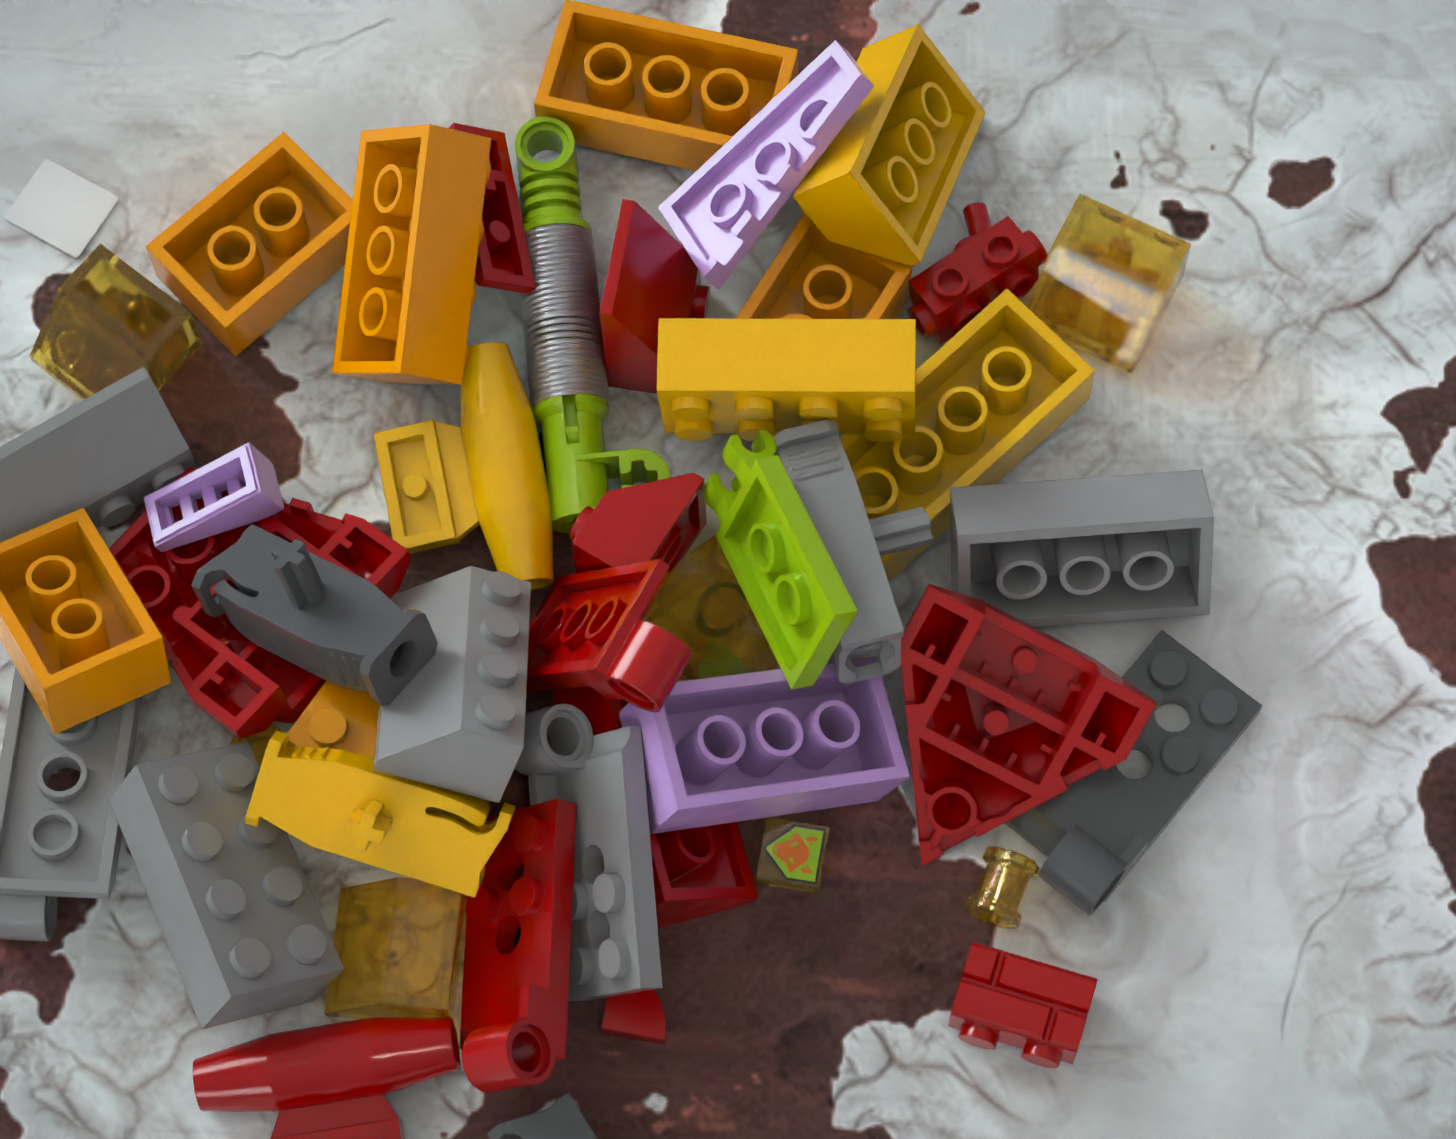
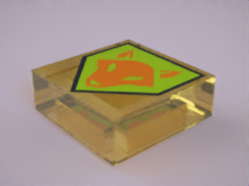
(792, 855)

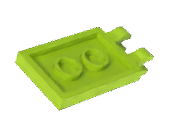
(779, 560)

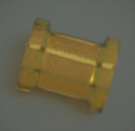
(1002, 887)

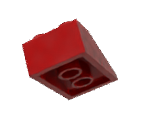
(645, 281)

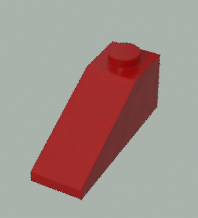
(503, 251)

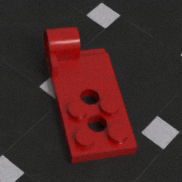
(596, 637)
(519, 996)

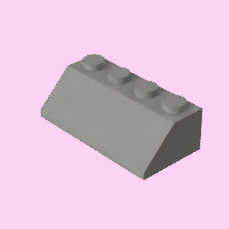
(92, 458)
(467, 706)

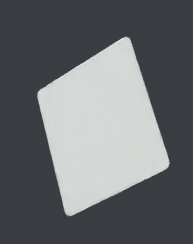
(61, 208)

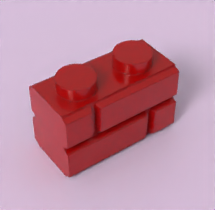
(1021, 1005)

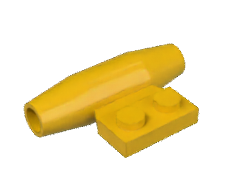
(485, 473)

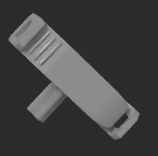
(855, 543)

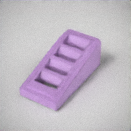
(251, 497)

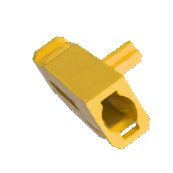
(376, 817)

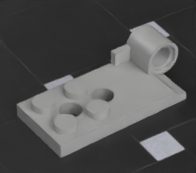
(51, 838)
(612, 905)

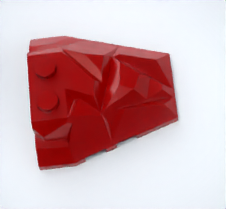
(217, 665)

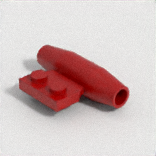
(329, 1076)

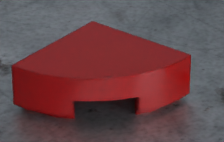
(635, 1017)

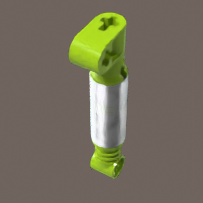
(565, 325)

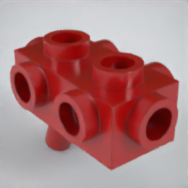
(974, 274)

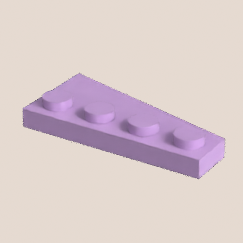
(753, 175)

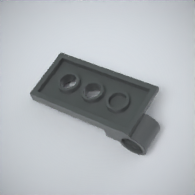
(1111, 820)

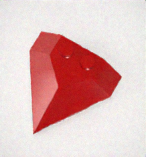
(1002, 717)

